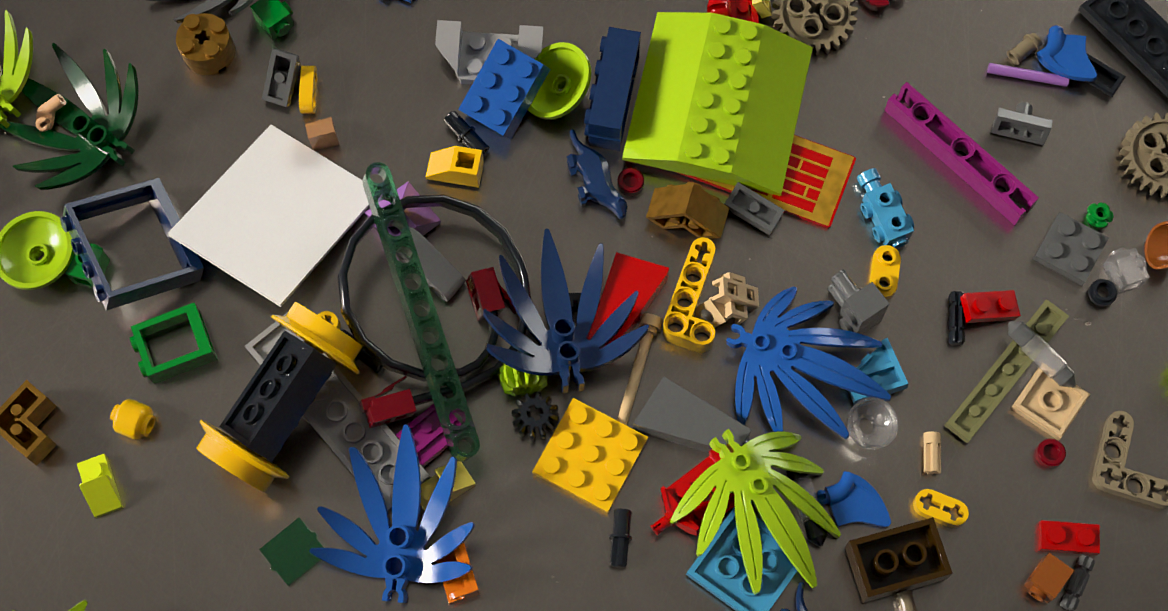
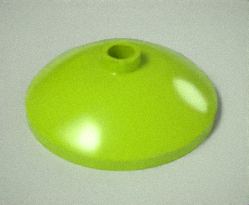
(565, 82)
(25, 241)

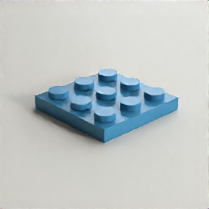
(724, 573)

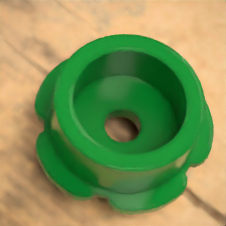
(1093, 218)

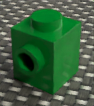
(273, 17)
(75, 269)

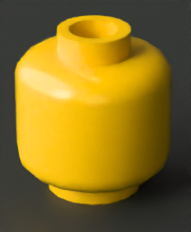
(133, 419)

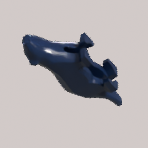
(596, 178)

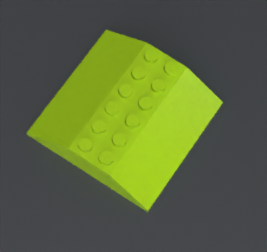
(718, 100)

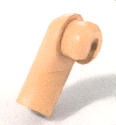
(46, 112)

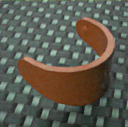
(1157, 247)

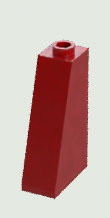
(626, 277)

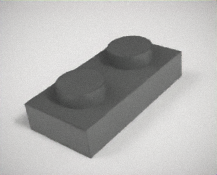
(753, 208)

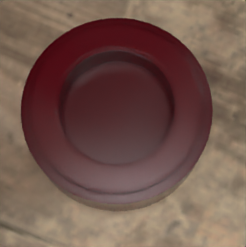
(630, 182)
(1050, 453)

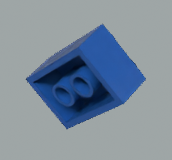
(504, 89)

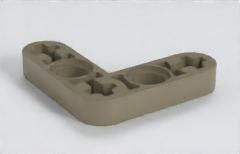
(1117, 468)

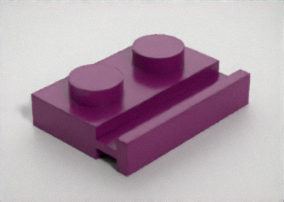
(429, 434)

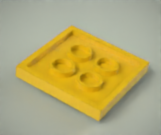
(590, 455)

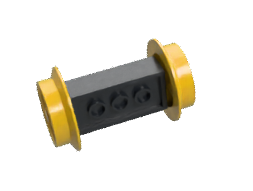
(278, 397)

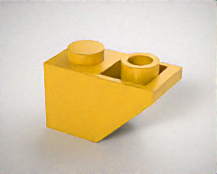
(456, 166)

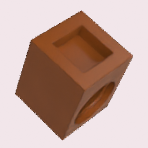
(1048, 578)

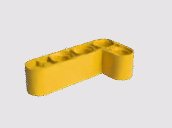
(691, 291)

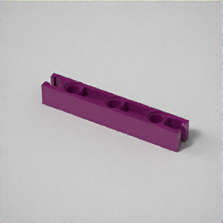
(976, 168)

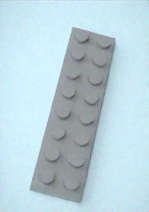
(340, 420)

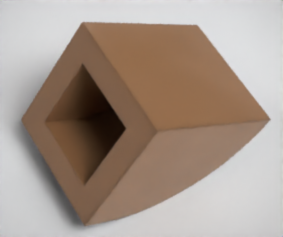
(322, 134)

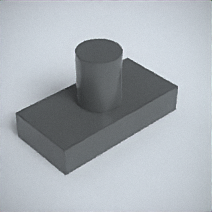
(1022, 124)

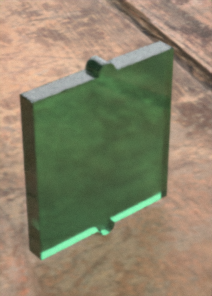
(290, 551)

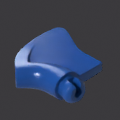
(1066, 56)
(854, 502)

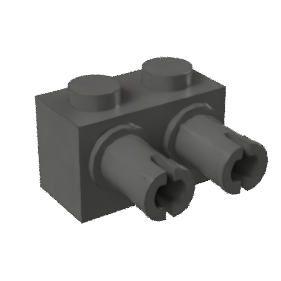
(859, 306)

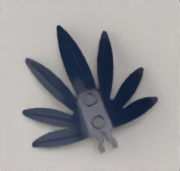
(563, 346)

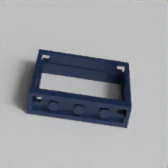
(115, 200)

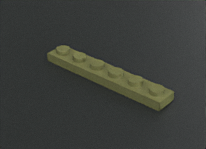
(1003, 375)

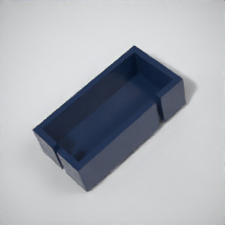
(612, 88)

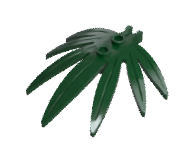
(96, 135)

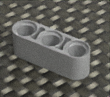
(439, 272)

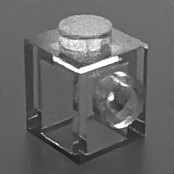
(1126, 269)

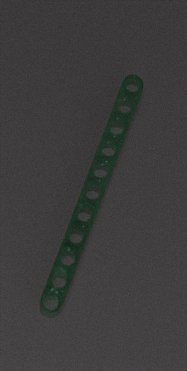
(418, 325)

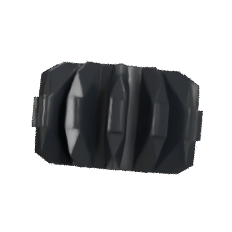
(528, 423)

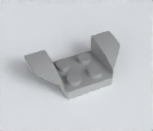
(469, 50)

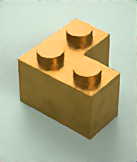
(688, 208)
(20, 420)

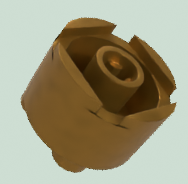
(205, 43)

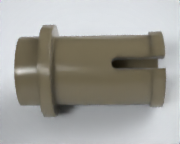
(1023, 49)
(905, 601)

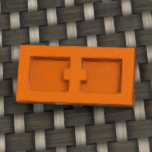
(464, 586)

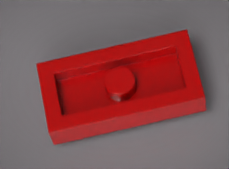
(990, 306)
(1069, 537)

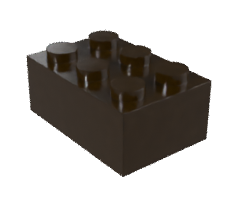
(898, 560)

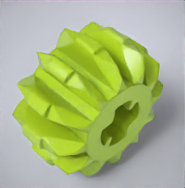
(520, 383)

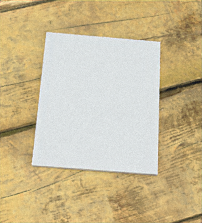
(273, 215)

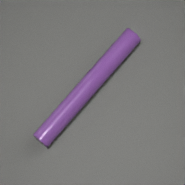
(1027, 74)

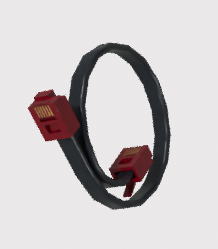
(484, 293)

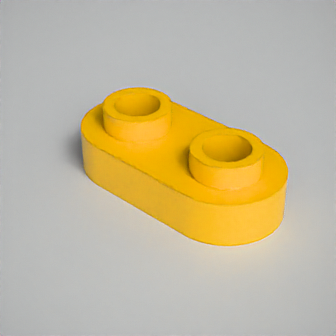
(885, 270)

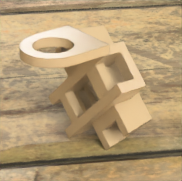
(727, 305)

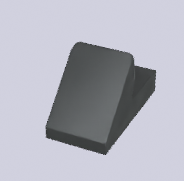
(281, 77)

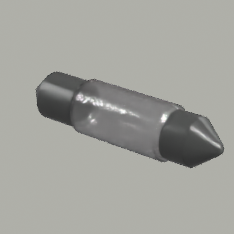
(1042, 354)

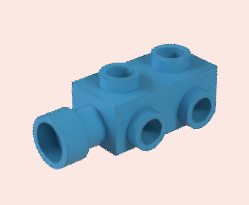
(884, 213)

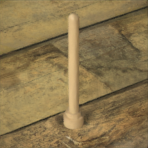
(655, 325)

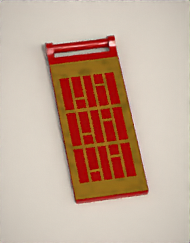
(811, 183)

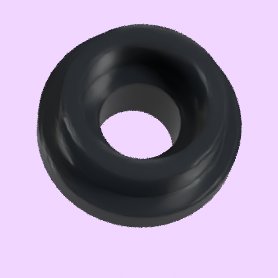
(1108, 287)

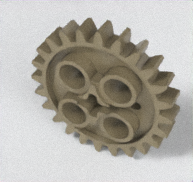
(794, 23)
(1141, 157)

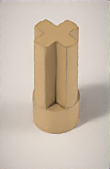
(932, 452)

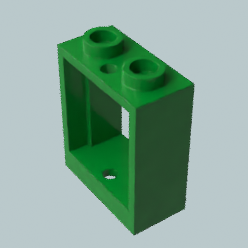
(185, 363)

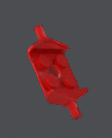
(676, 491)

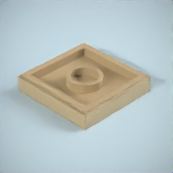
(1049, 405)

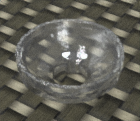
(883, 420)

